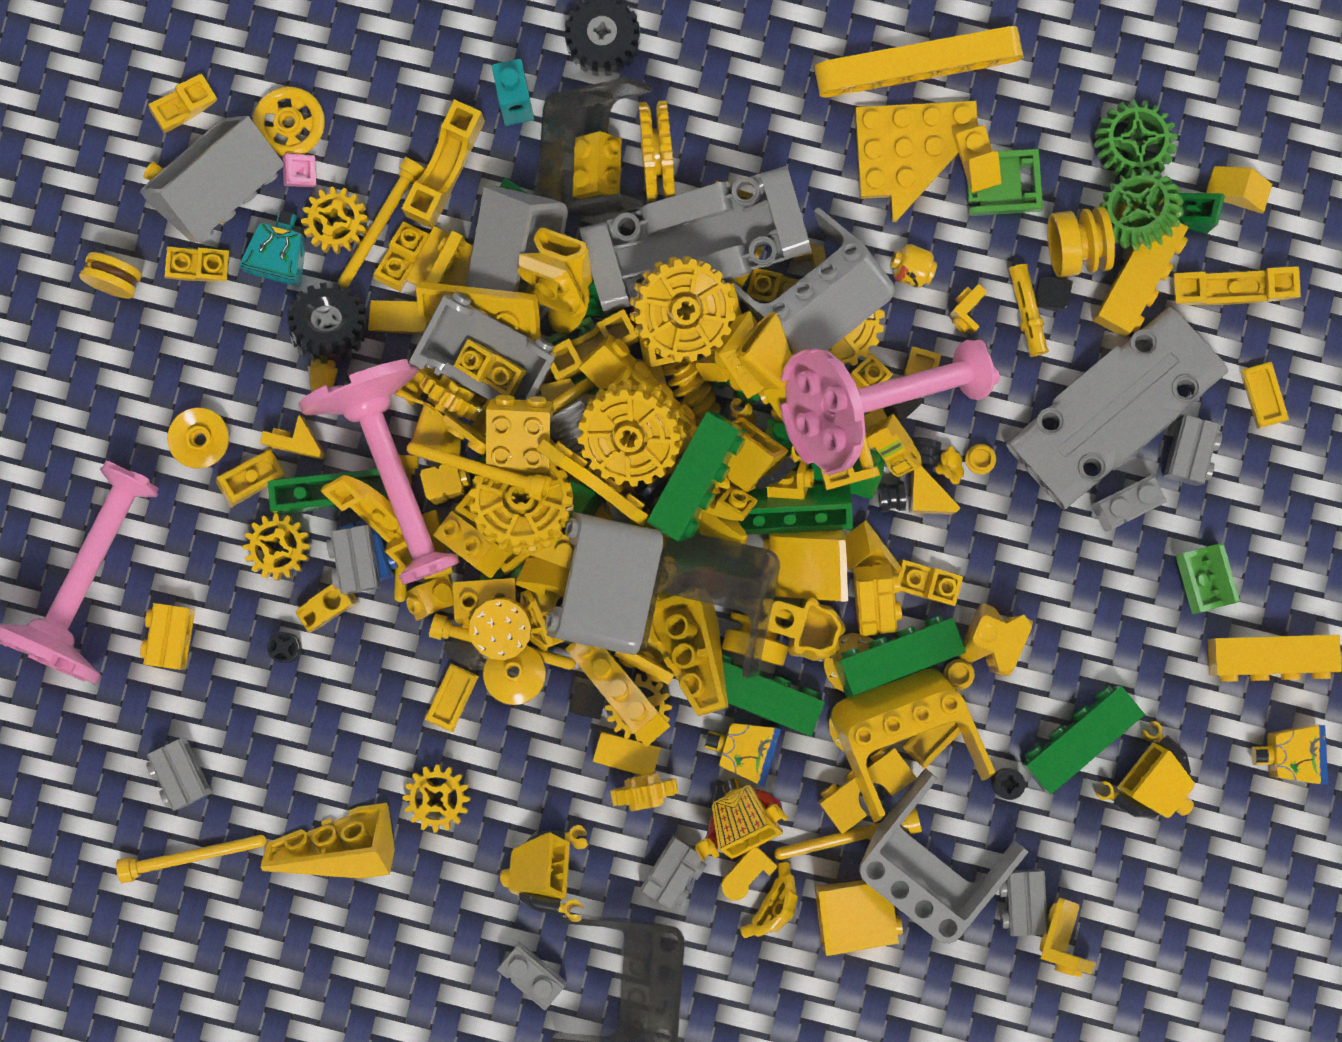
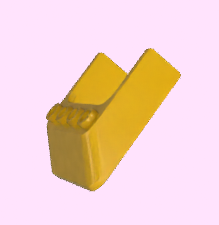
(898, 713)

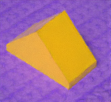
(1241, 187)
(928, 495)

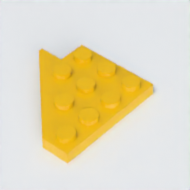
(907, 148)
(511, 308)

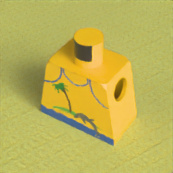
(745, 750)
(1295, 754)

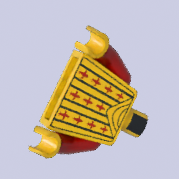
(741, 821)

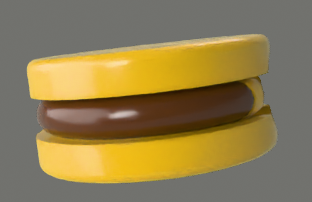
(110, 275)

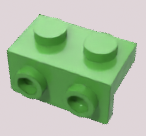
(1207, 578)

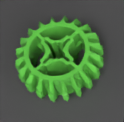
(1135, 115)
(1145, 194)

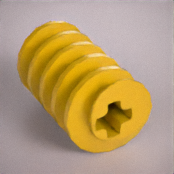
(692, 388)

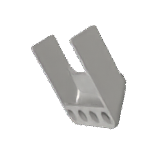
(831, 296)
(923, 883)

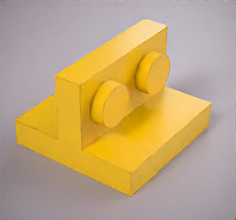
(442, 260)

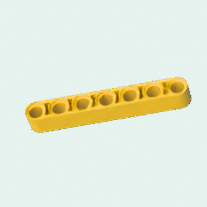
(918, 61)

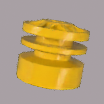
(1086, 242)
(773, 651)

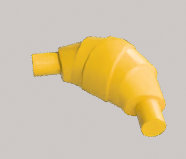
(777, 906)

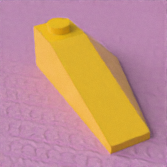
(691, 647)
(347, 847)

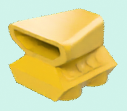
(557, 272)
(754, 353)
(996, 639)

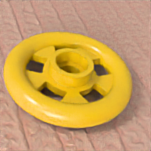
(299, 99)

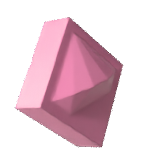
(299, 170)

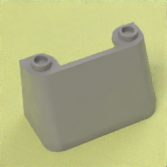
(458, 321)
(607, 584)

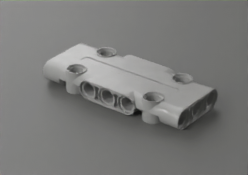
(699, 224)
(1117, 407)

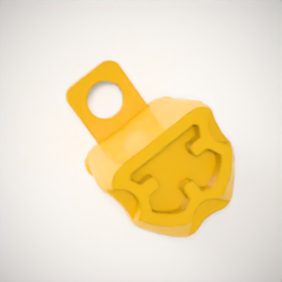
(433, 430)
(813, 630)

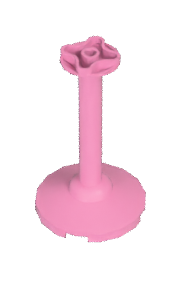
(365, 402)
(828, 410)
(49, 638)

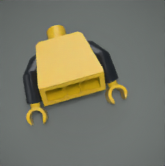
(762, 459)
(1157, 780)
(541, 870)

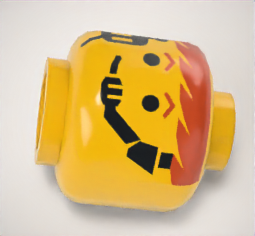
(913, 266)

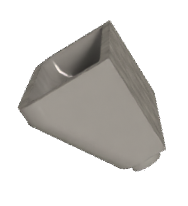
(213, 177)
(508, 229)

